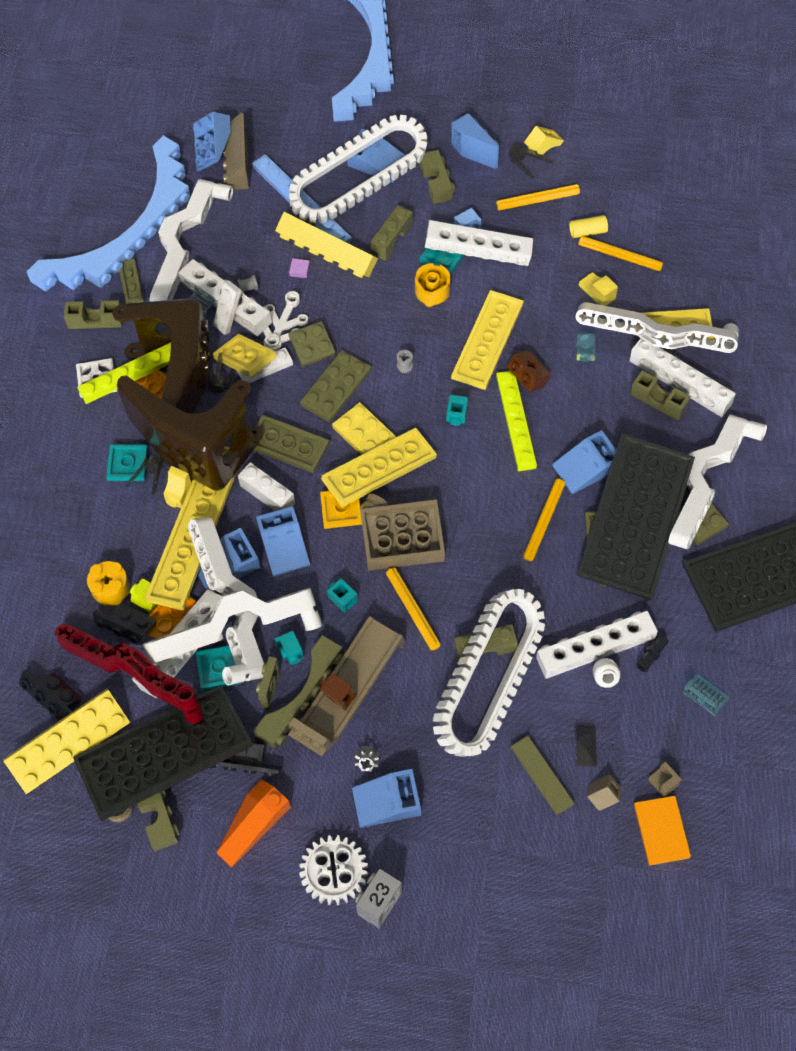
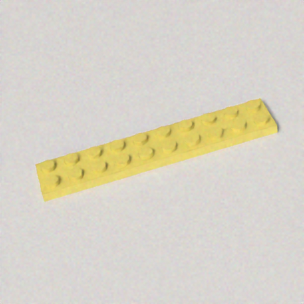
(179, 561)

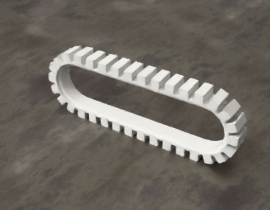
(366, 188)
(469, 663)

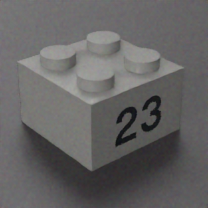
(378, 898)

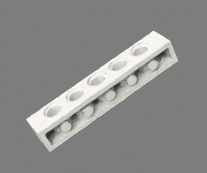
(479, 243)
(248, 311)
(682, 377)
(197, 615)
(608, 646)

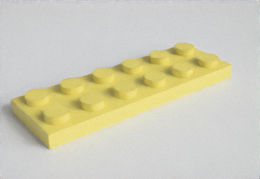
(487, 340)
(378, 467)
(67, 738)

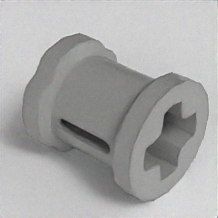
(248, 284)
(404, 360)

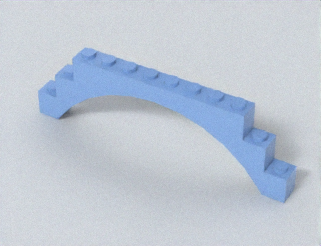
(376, 71)
(103, 263)

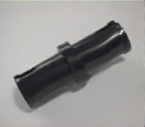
(652, 653)

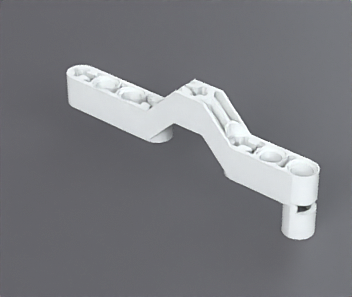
(171, 231)
(652, 332)
(701, 495)
(219, 578)
(228, 605)

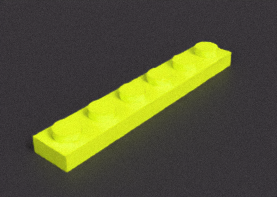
(135, 370)
(516, 421)

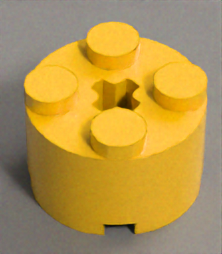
(432, 284)
(108, 583)

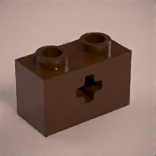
(529, 370)
(338, 691)

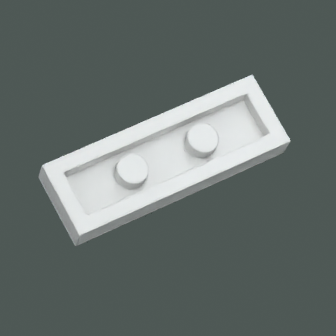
(226, 307)
(281, 361)

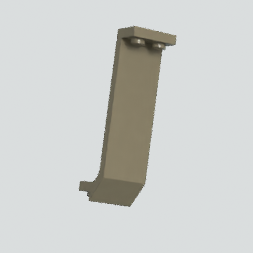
(360, 669)

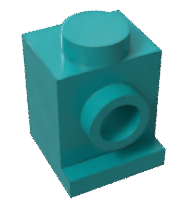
(457, 410)
(349, 597)
(289, 648)

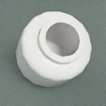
(606, 673)

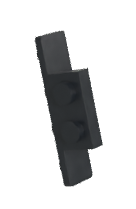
(127, 623)
(50, 693)
(251, 761)

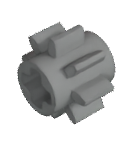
(367, 758)

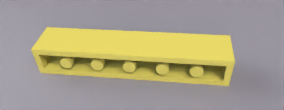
(326, 244)

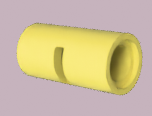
(588, 226)

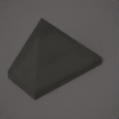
(585, 746)

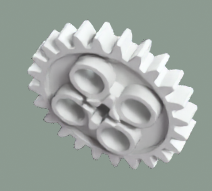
(352, 867)

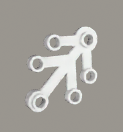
(283, 324)

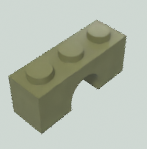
(440, 188)
(397, 224)
(80, 317)
(671, 403)
(501, 641)
(162, 832)

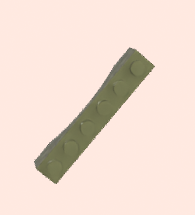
(275, 726)

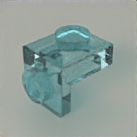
(585, 347)

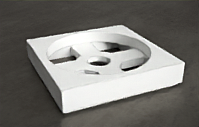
(94, 365)

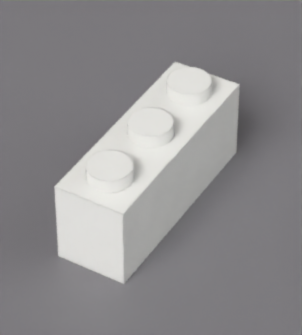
(265, 488)

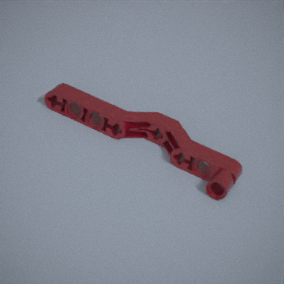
(134, 663)

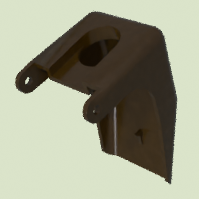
(189, 345)
(194, 440)

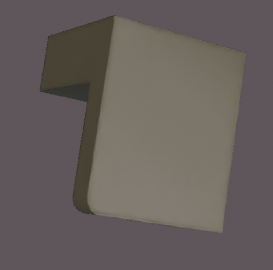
(665, 780)
(604, 792)

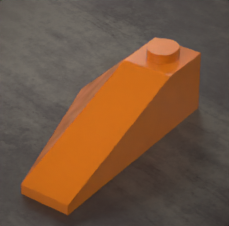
(256, 815)

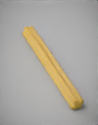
(537, 197)
(620, 253)
(544, 519)
(413, 609)

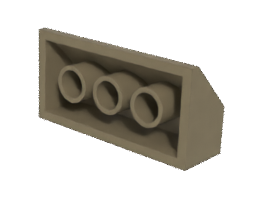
(236, 155)

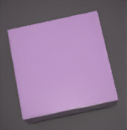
(299, 268)

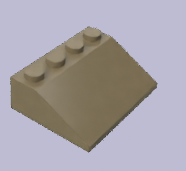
(402, 535)

